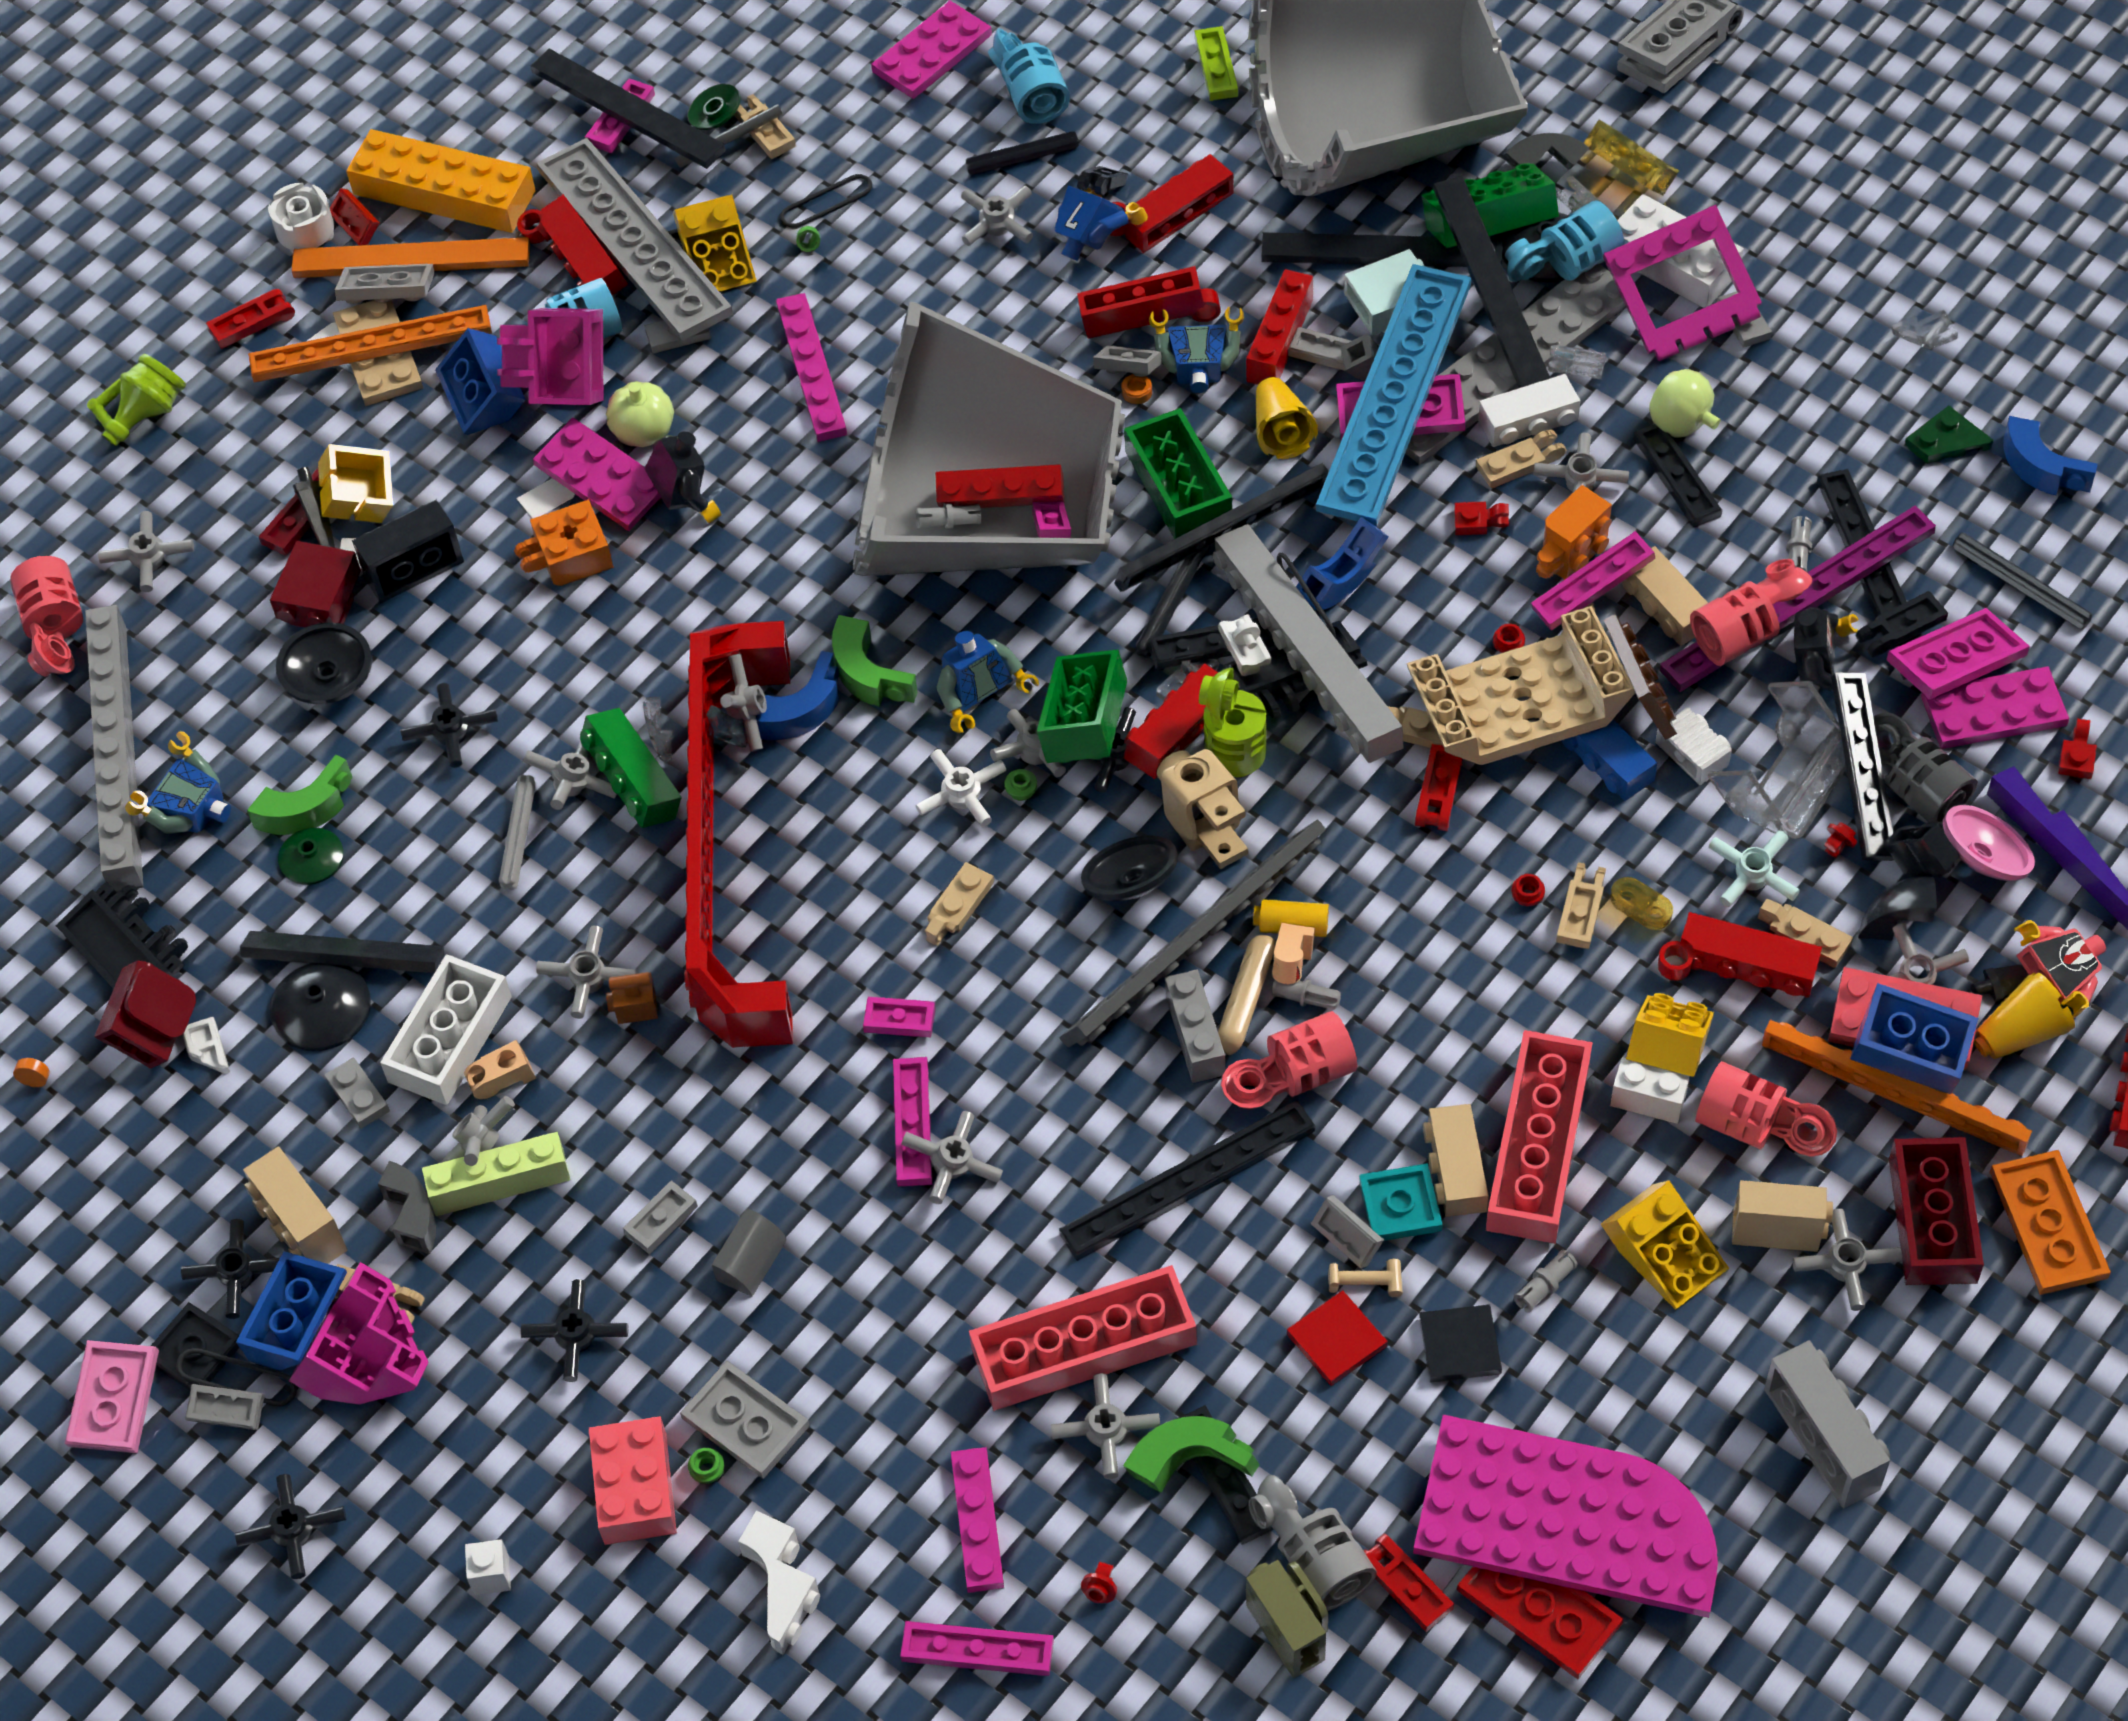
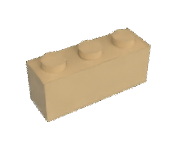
(1666, 596)
(1456, 1160)

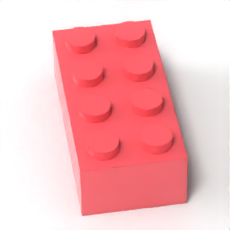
(1858, 987)

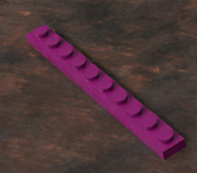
(1827, 581)

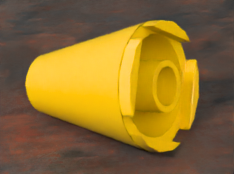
(1282, 420)
(2024, 1019)

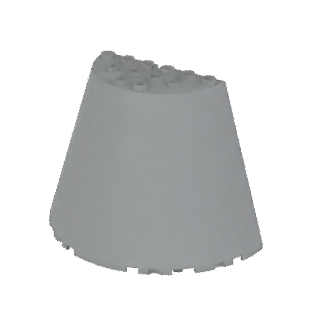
(1374, 86)
(982, 405)

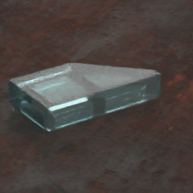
(727, 728)

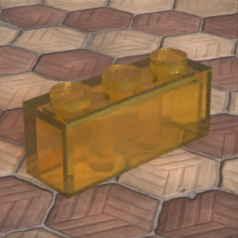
(1631, 157)

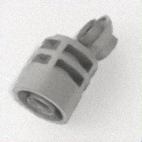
(1317, 1543)

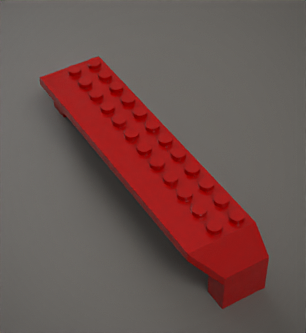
(732, 1010)

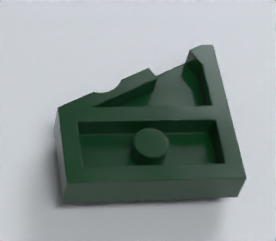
(1946, 436)

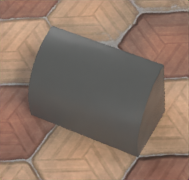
(748, 1253)

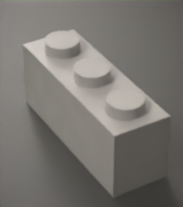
(1195, 1026)

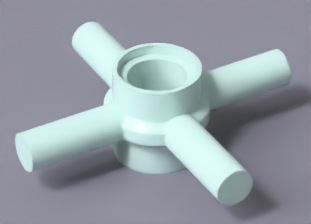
(1756, 858)

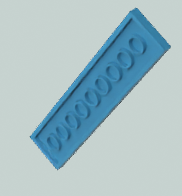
(1393, 395)

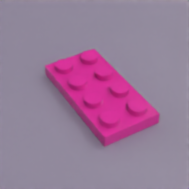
(931, 49)
(1440, 413)
(598, 473)
(1958, 653)
(1996, 708)

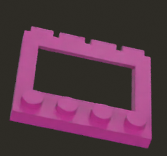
(1665, 244)

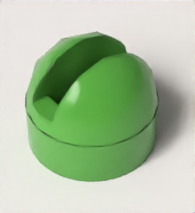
(813, 242)

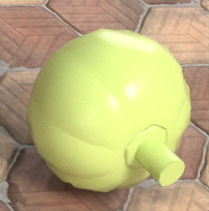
(1683, 403)
(639, 414)

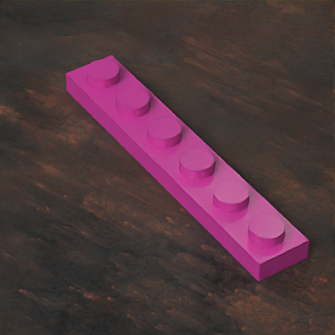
(811, 367)

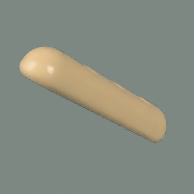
(1245, 993)

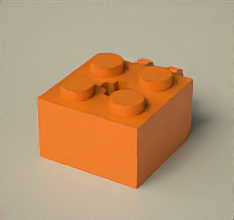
(1574, 534)
(566, 544)

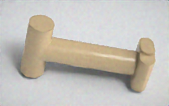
(1391, 1277)

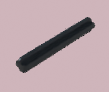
(1022, 153)

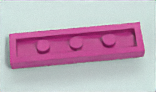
(1593, 579)
(912, 1116)
(977, 1520)
(977, 1648)

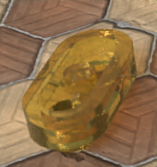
(1643, 903)

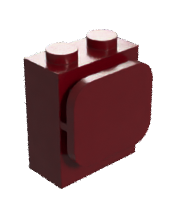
(315, 585)
(146, 1013)

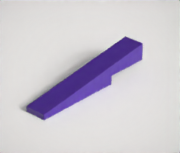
(2060, 839)

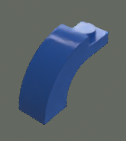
(2041, 466)
(1346, 568)
(805, 709)

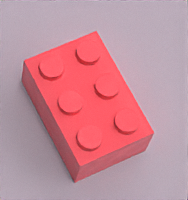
(632, 1480)

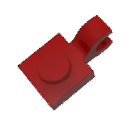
(1474, 518)
(2077, 756)

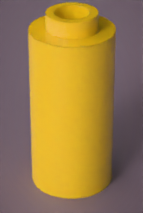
(1274, 912)

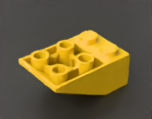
(716, 242)
(1670, 1034)
(1665, 1243)

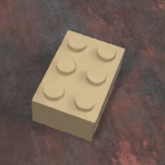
(293, 1208)

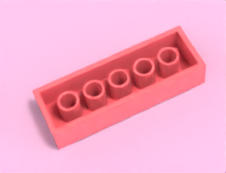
(1539, 1137)
(1083, 1337)

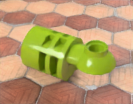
(1233, 724)

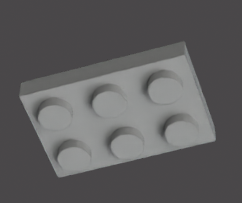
(384, 283)
(745, 1419)

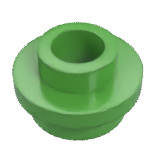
(1023, 791)
(704, 1456)

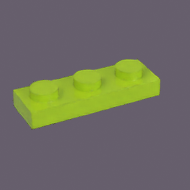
(1216, 63)

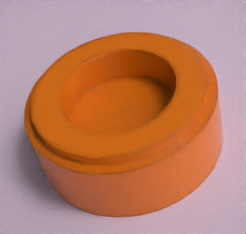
(1136, 389)
(31, 1072)

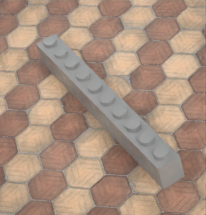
(1308, 644)
(113, 747)

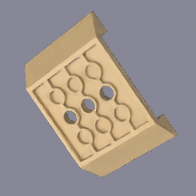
(1570, 684)

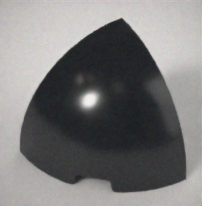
(1905, 900)

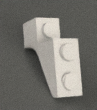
(789, 1589)

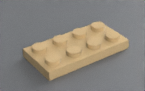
(385, 375)

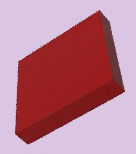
(1337, 1338)

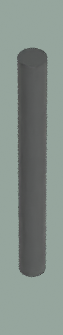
(740, 130)

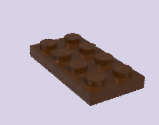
(1642, 676)

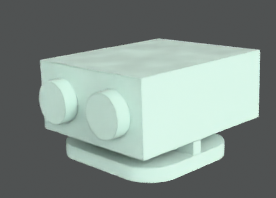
(1377, 287)

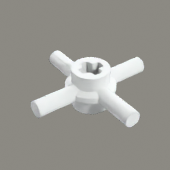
(961, 788)

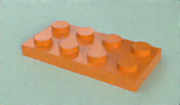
(2049, 1222)

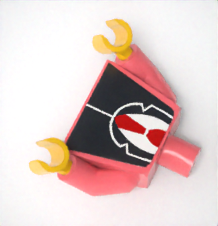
(2064, 960)

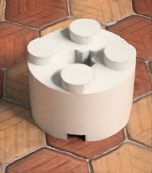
(301, 217)

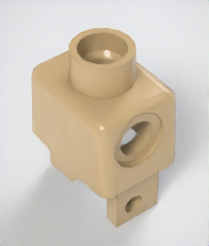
(1206, 784)

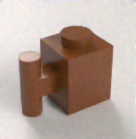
(632, 998)

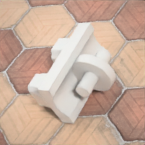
(1245, 644)

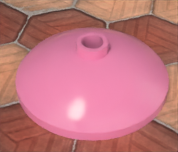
(1988, 843)

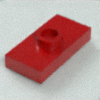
(353, 217)

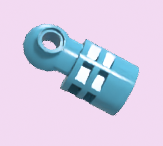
(1030, 77)
(1569, 245)
(591, 296)

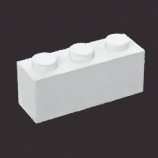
(1529, 410)

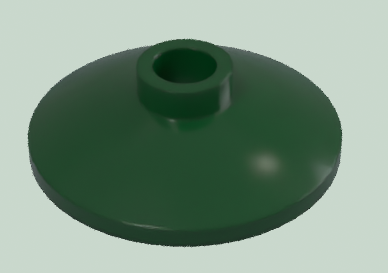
(714, 106)
(314, 865)

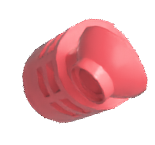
(47, 611)
(1746, 615)
(1296, 1062)
(1755, 1108)

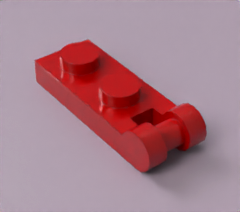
(250, 318)
(1438, 788)
(1408, 1584)

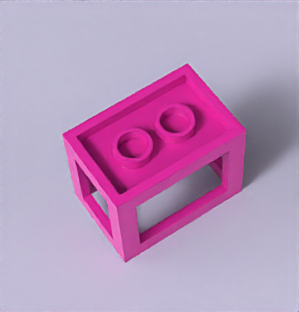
(555, 356)

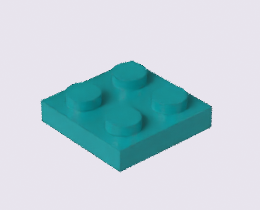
(1401, 1202)

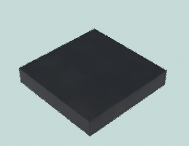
(194, 1330)
(1460, 1343)

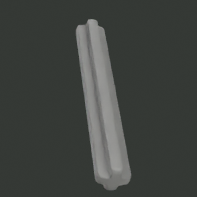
(517, 832)

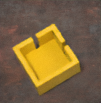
(355, 483)

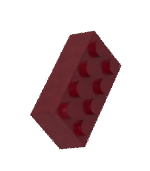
(1935, 1211)

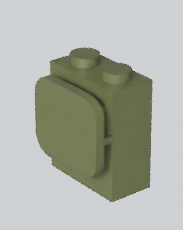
(1289, 1614)

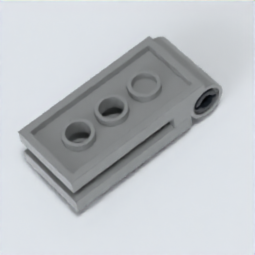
(1676, 40)

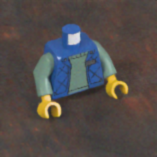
(1198, 352)
(975, 672)
(185, 796)

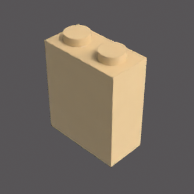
(1781, 1216)

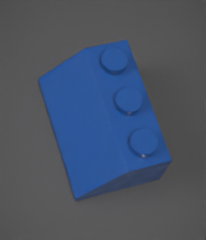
(473, 385)
(1914, 1038)
(289, 1311)

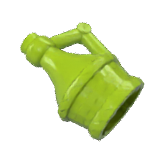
(144, 393)

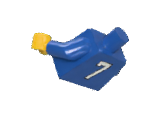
(1090, 219)

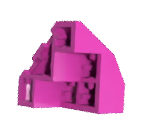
(362, 1345)

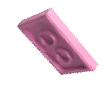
(112, 1396)

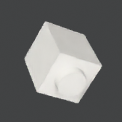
(487, 1567)

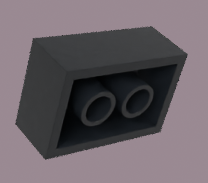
(408, 551)

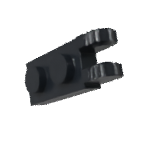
(1101, 179)
(1902, 623)

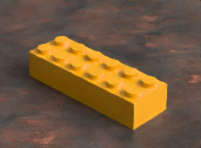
(441, 180)

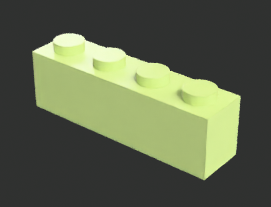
(497, 1174)

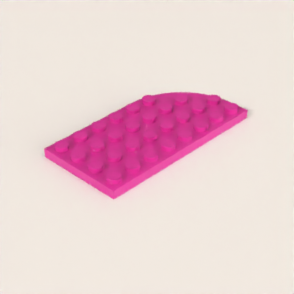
(1566, 1517)

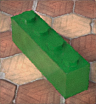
(630, 767)

